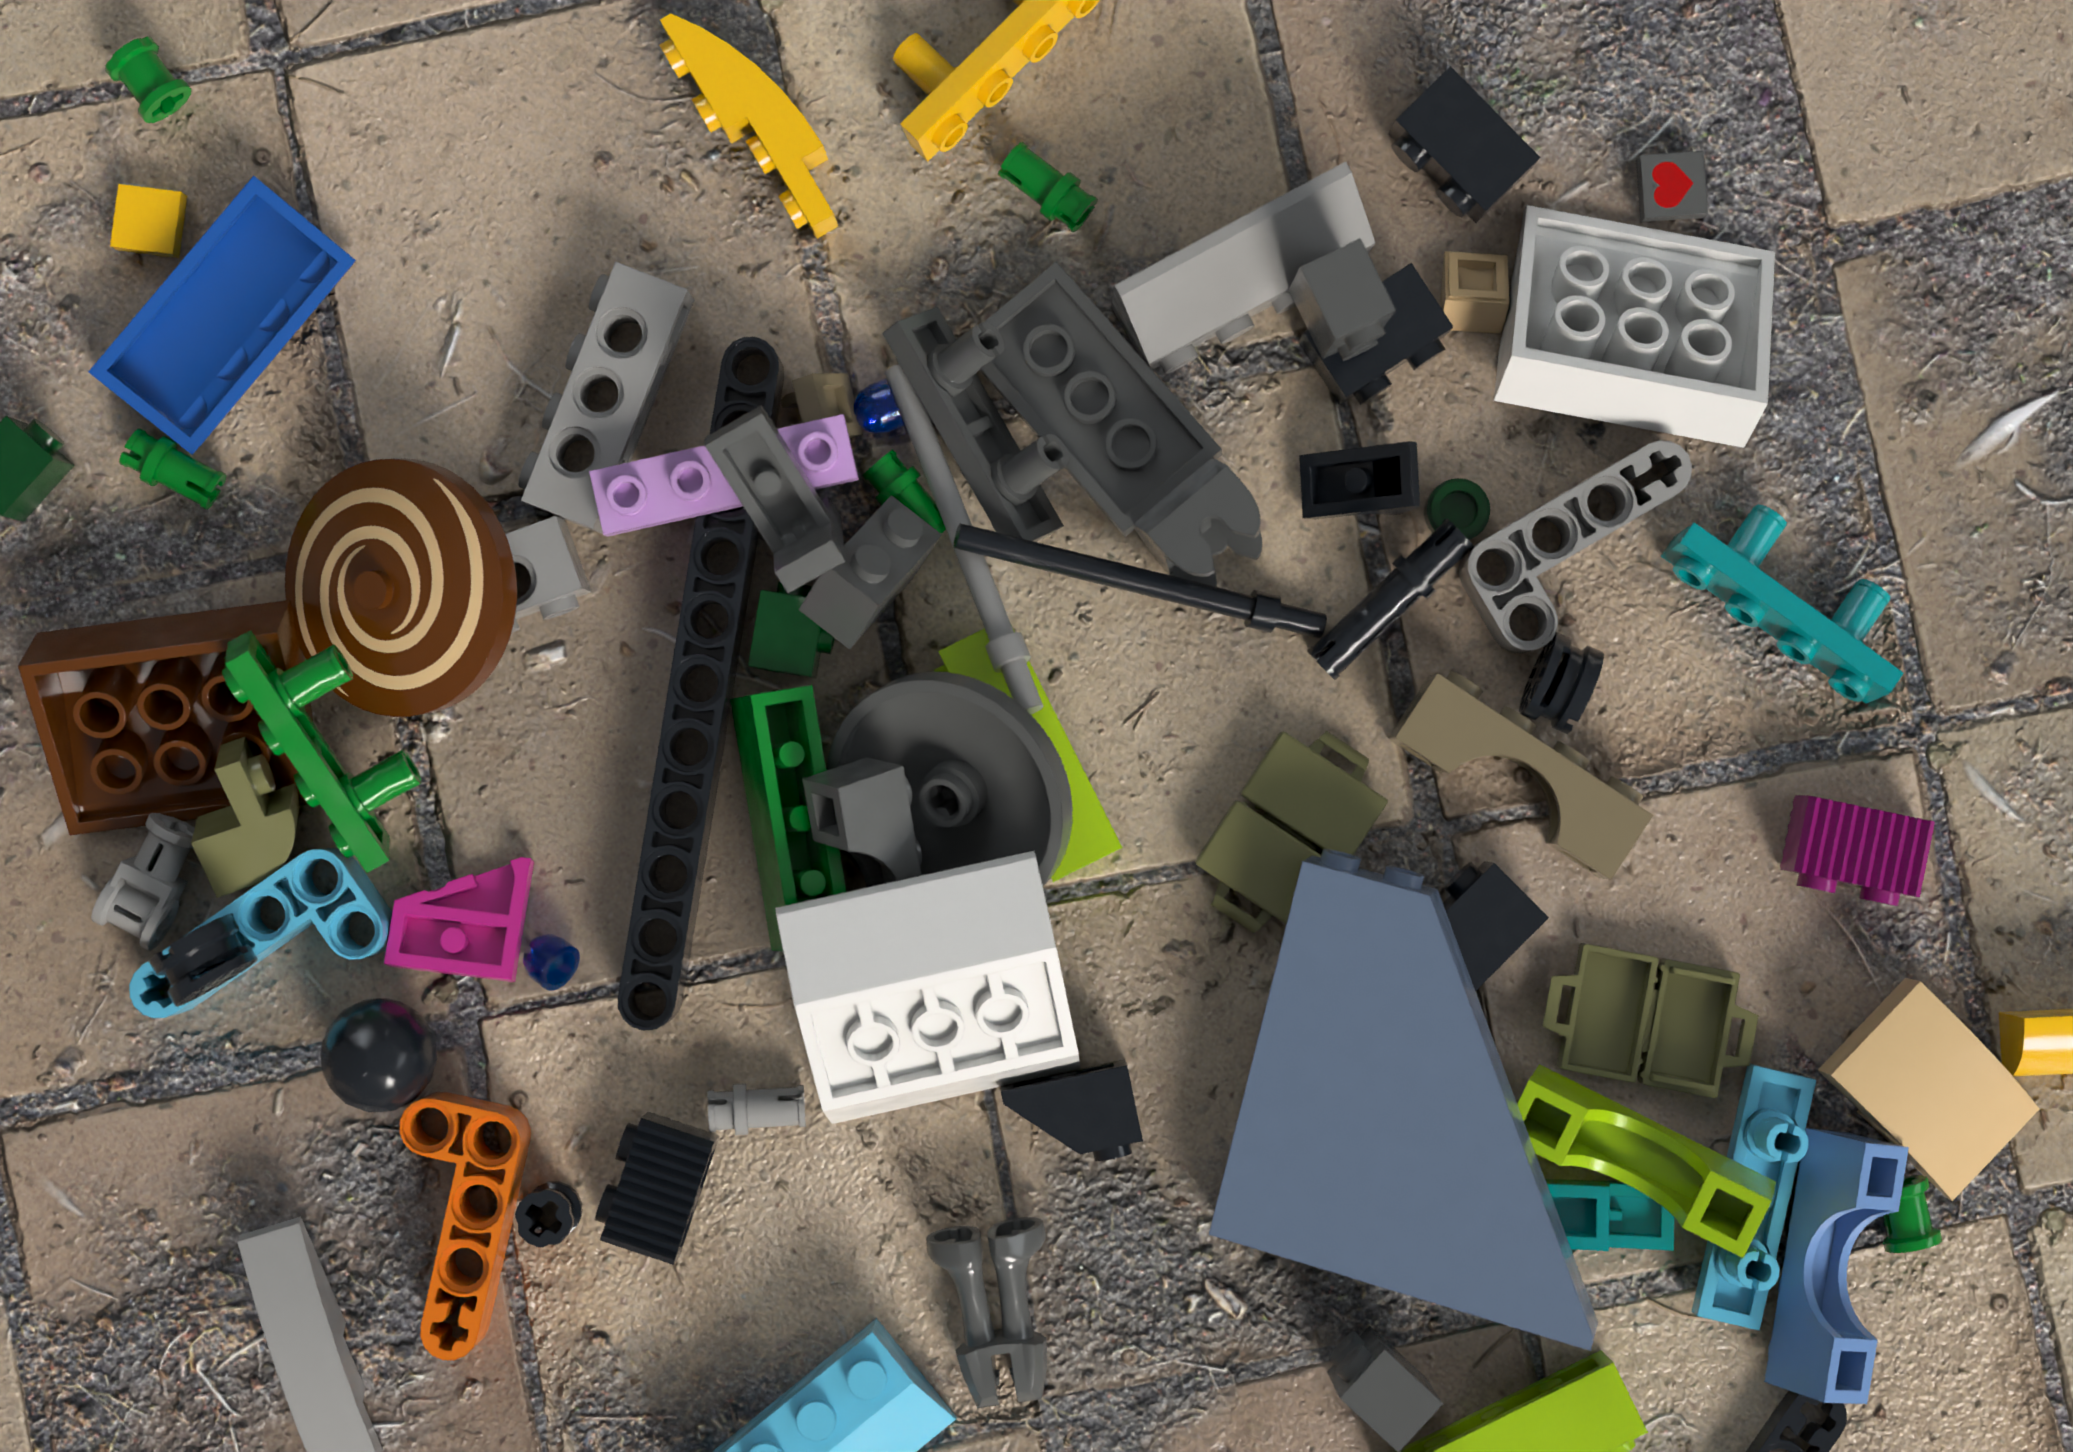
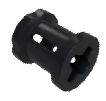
(529, 1214)

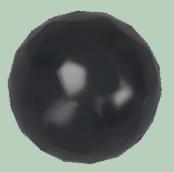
(378, 1055)

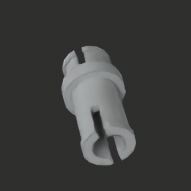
(755, 1108)

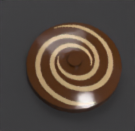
(406, 582)

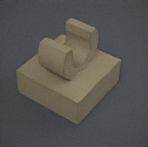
(823, 397)

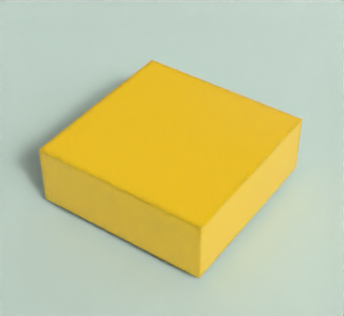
(148, 220)

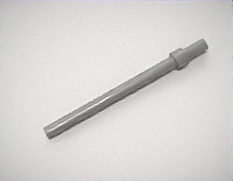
(1006, 648)

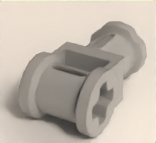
(147, 887)

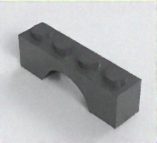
(868, 815)

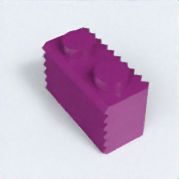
(1856, 847)

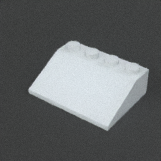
(1637, 327)

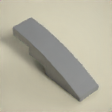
(307, 1339)

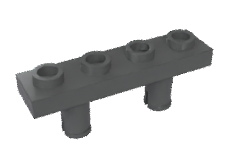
(972, 428)

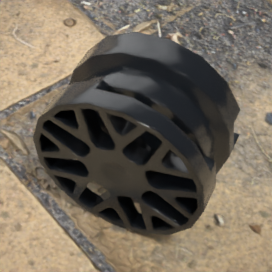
(1561, 682)
(199, 953)

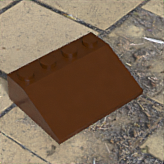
(142, 710)

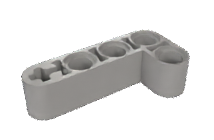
(1577, 531)

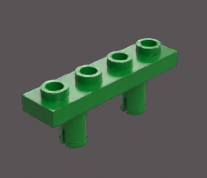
(320, 776)

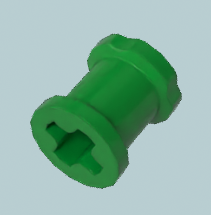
(148, 79)
(1911, 1226)

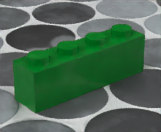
(776, 750)

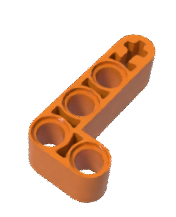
(462, 1224)

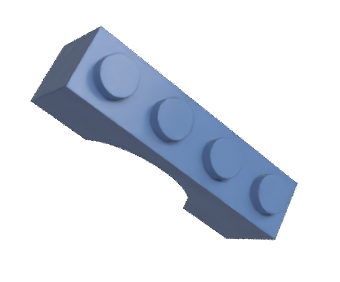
(1816, 1336)

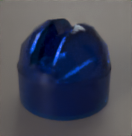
(877, 408)
(551, 961)

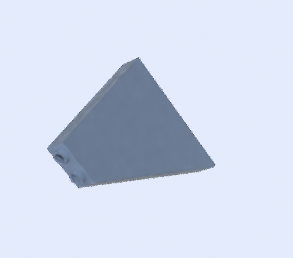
(1386, 1120)

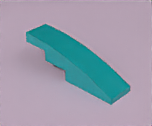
(1610, 1215)

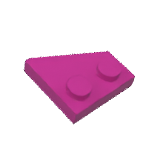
(465, 926)

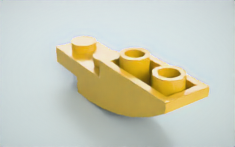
(746, 100)

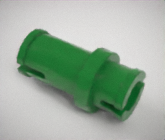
(1054, 192)
(162, 463)
(892, 478)

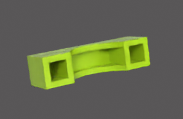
(1689, 1180)

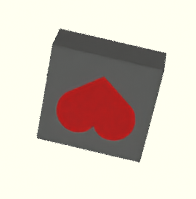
(1671, 186)

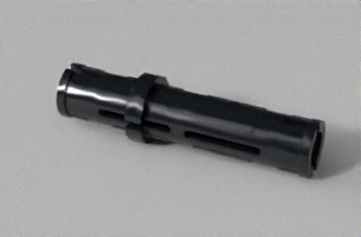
(1391, 598)

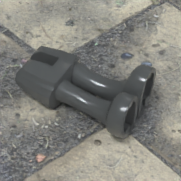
(1011, 1247)

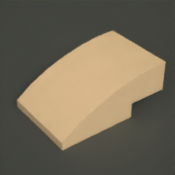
(1930, 1087)

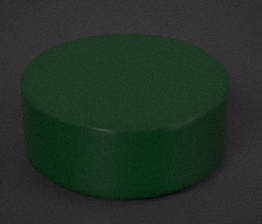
(1461, 503)

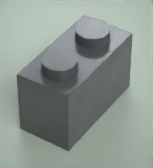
(1342, 301)
(875, 571)
(1382, 1387)

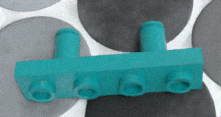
(1760, 601)

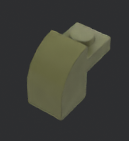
(253, 834)

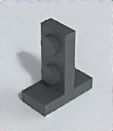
(779, 498)

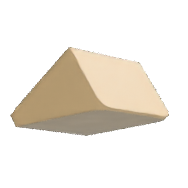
(1475, 291)

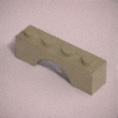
(1587, 818)

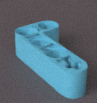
(303, 907)

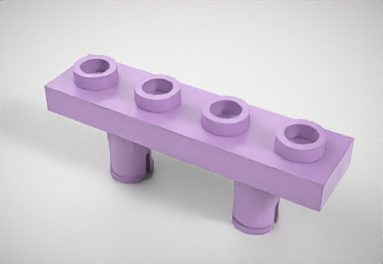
(692, 485)

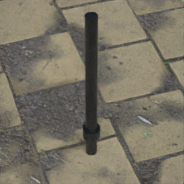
(1258, 610)

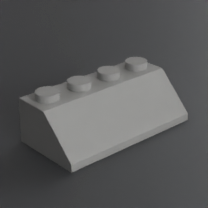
(1237, 270)

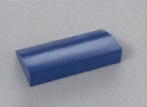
(222, 315)

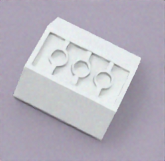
(928, 987)

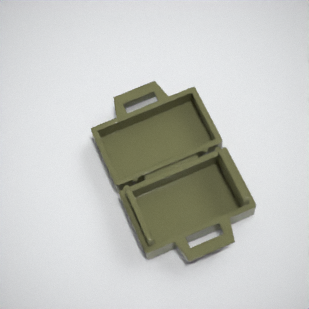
(1306, 808)
(1676, 1025)

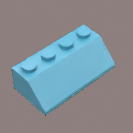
(853, 1401)

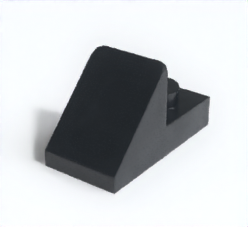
(1360, 481)

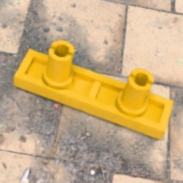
(983, 76)

